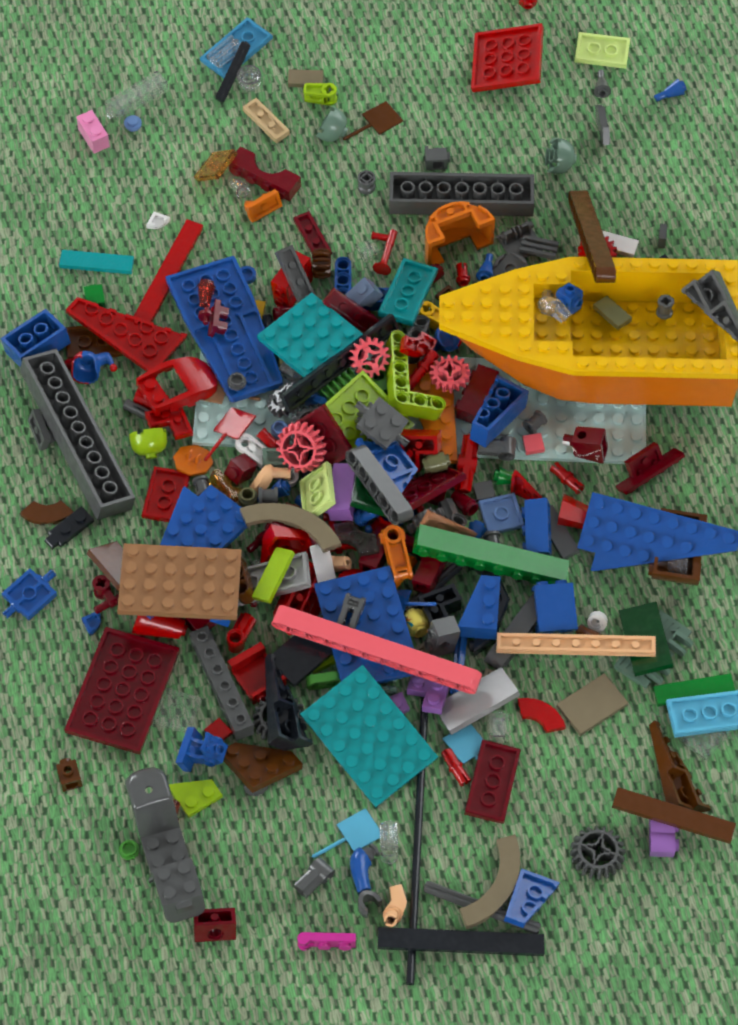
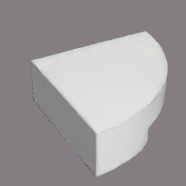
(157, 220)

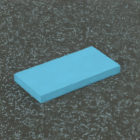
(703, 713)

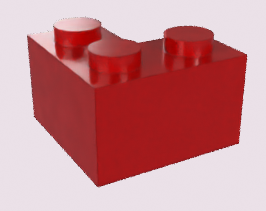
(421, 442)

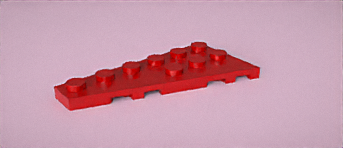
(129, 335)

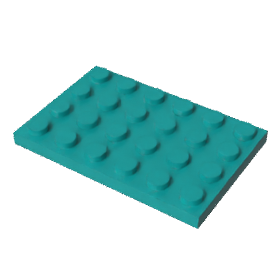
(369, 736)

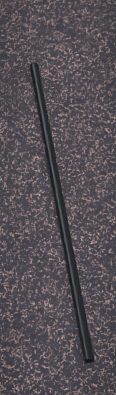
(415, 882)

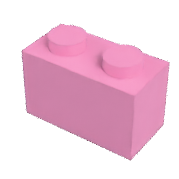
(92, 131)

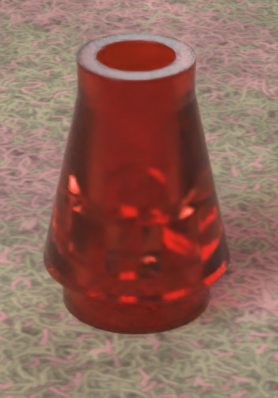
(205, 291)

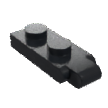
(69, 528)

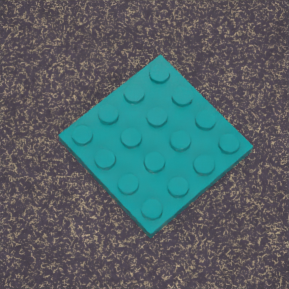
(308, 335)

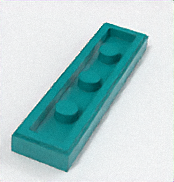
(96, 262)

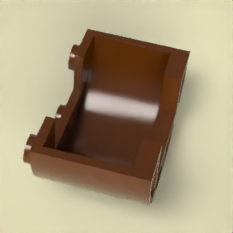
(659, 570)

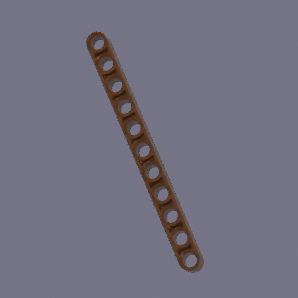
(592, 237)

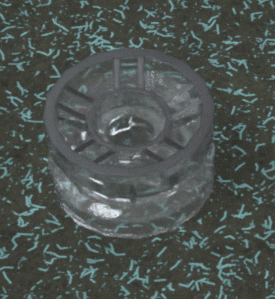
(244, 74)

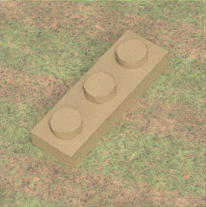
(266, 120)

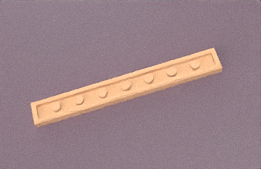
(576, 644)

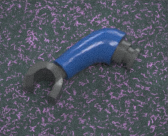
(359, 865)

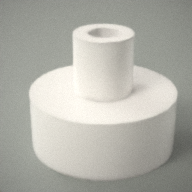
(597, 621)

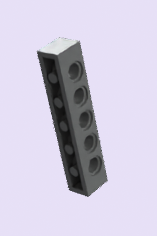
(222, 683)

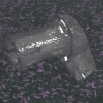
(553, 307)

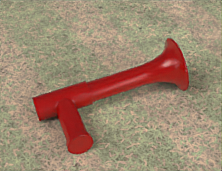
(382, 266)

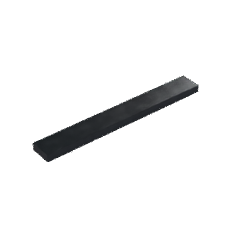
(334, 365)
(460, 941)

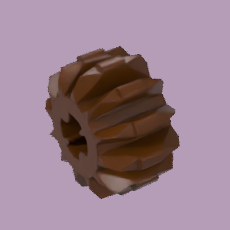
(321, 263)

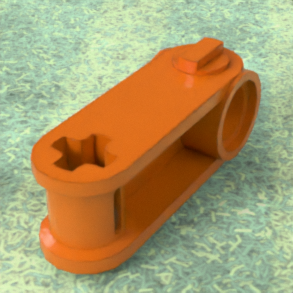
(396, 553)

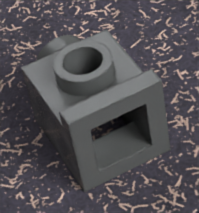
(436, 158)

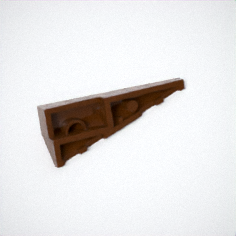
(674, 775)

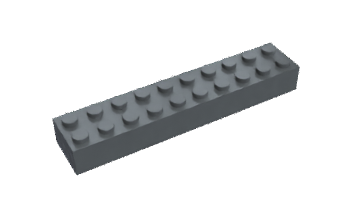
(77, 434)

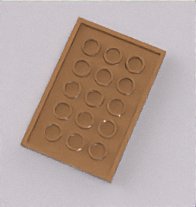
(179, 581)

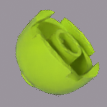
(148, 442)

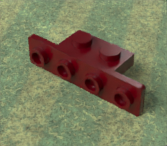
(647, 465)

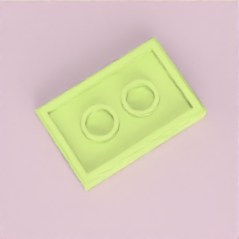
(602, 50)
(318, 490)

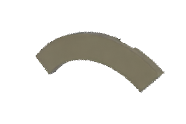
(294, 517)
(502, 887)

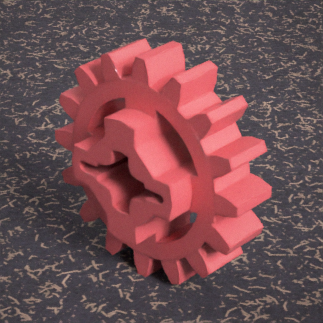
(362, 360)
(440, 373)

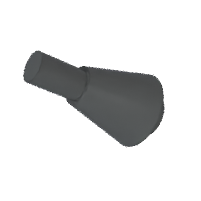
(602, 87)

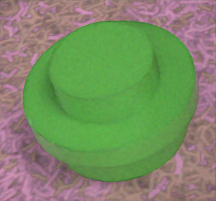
(129, 850)

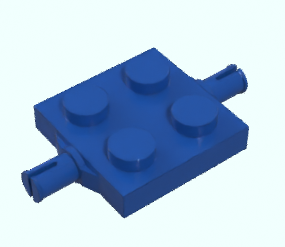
(29, 594)

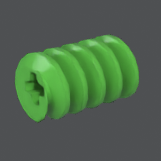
(335, 386)

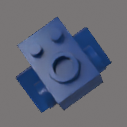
(197, 751)

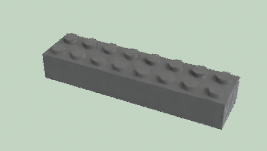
(430, 190)

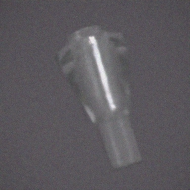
(239, 188)

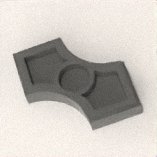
(603, 126)

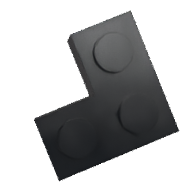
(447, 601)

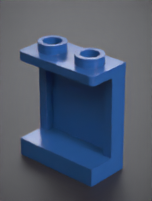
(555, 607)

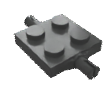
(382, 423)

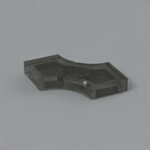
(363, 542)

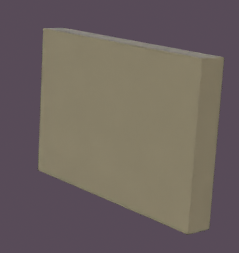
(592, 704)

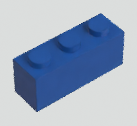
(537, 526)

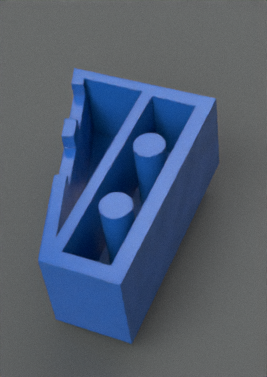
(481, 612)

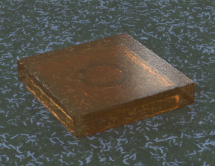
(215, 165)

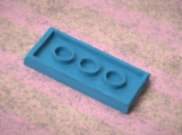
(245, 31)

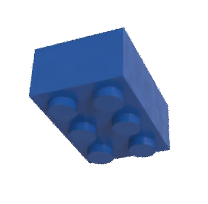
(35, 336)

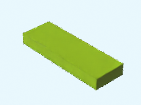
(273, 575)

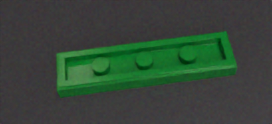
(693, 687)

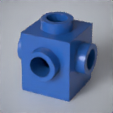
(571, 297)

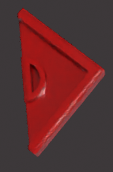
(522, 488)

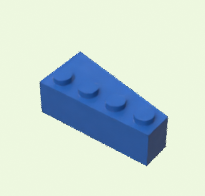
(498, 410)

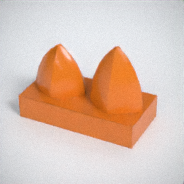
(263, 205)

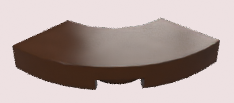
(46, 514)

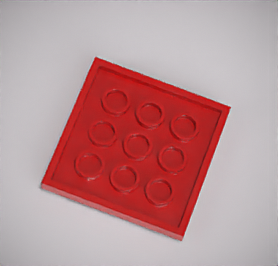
(507, 57)

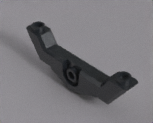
(478, 645)

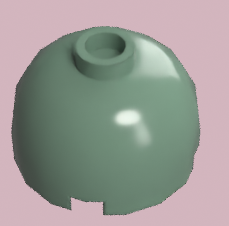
(333, 126)
(562, 153)

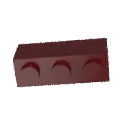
(475, 393)

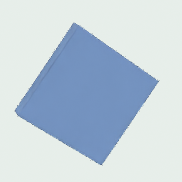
(501, 513)

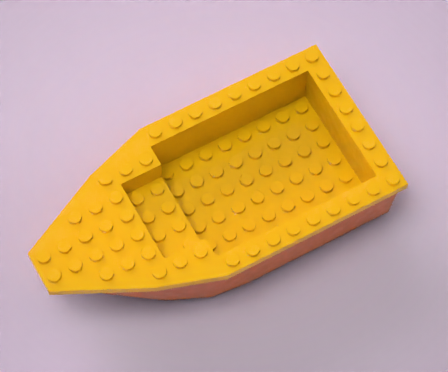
(585, 357)

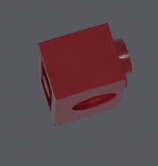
(215, 925)

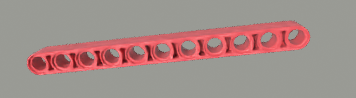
(377, 649)

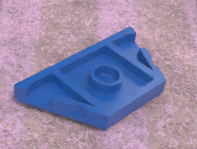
(394, 462)

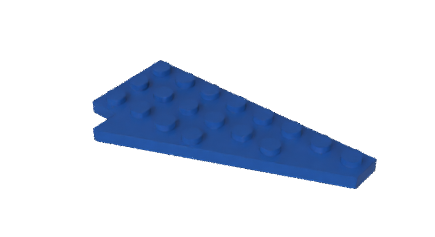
(204, 520)
(635, 534)

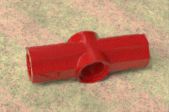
(467, 463)

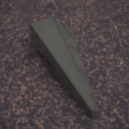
(714, 298)

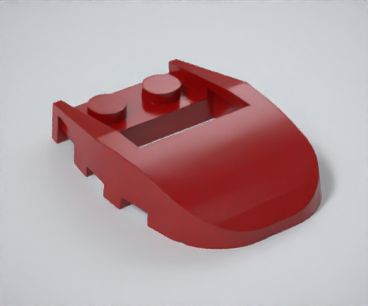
(193, 373)

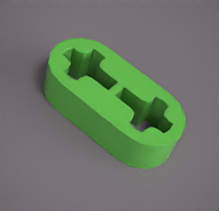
(322, 680)

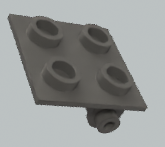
(512, 239)

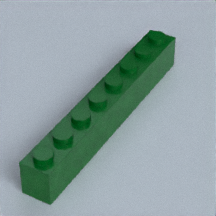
(488, 556)

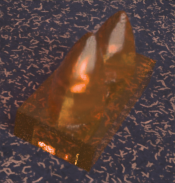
(223, 484)

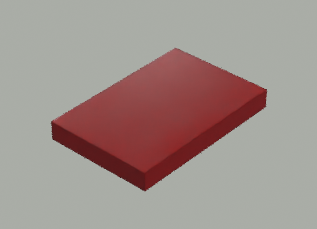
(163, 493)

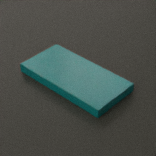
(408, 291)

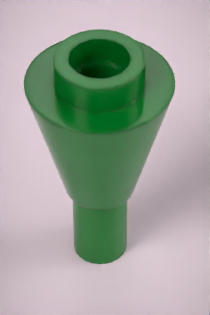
(503, 476)

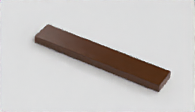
(674, 815)

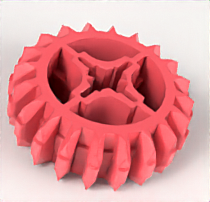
(301, 460)

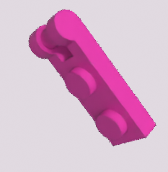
(325, 941)

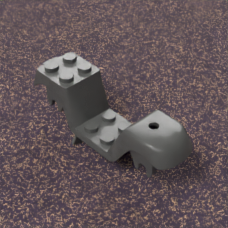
(164, 845)

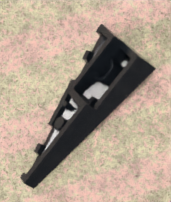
(283, 723)

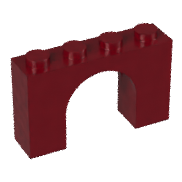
(426, 574)

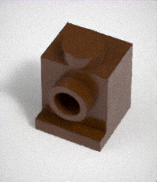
(69, 780)

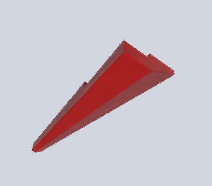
(572, 512)
(290, 539)

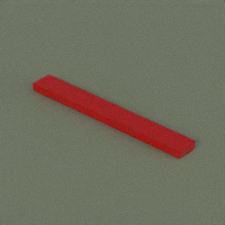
(172, 264)

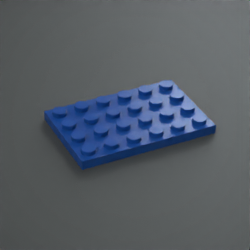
(380, 617)

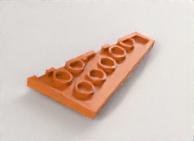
(446, 421)

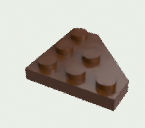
(260, 765)

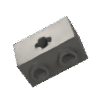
(442, 636)

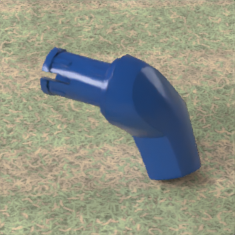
(362, 517)

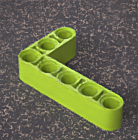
(398, 386)

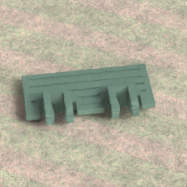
(673, 631)

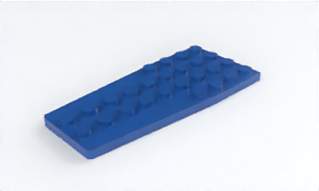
(237, 348)

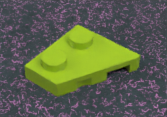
(195, 795)

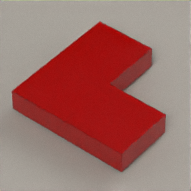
(175, 420)

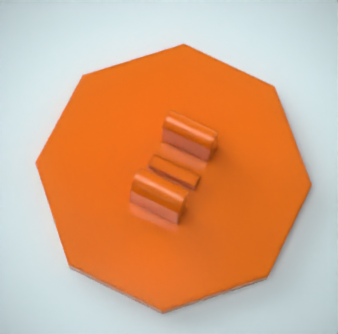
(191, 460)

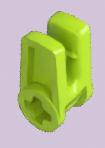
(319, 93)

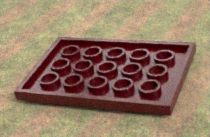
(122, 690)

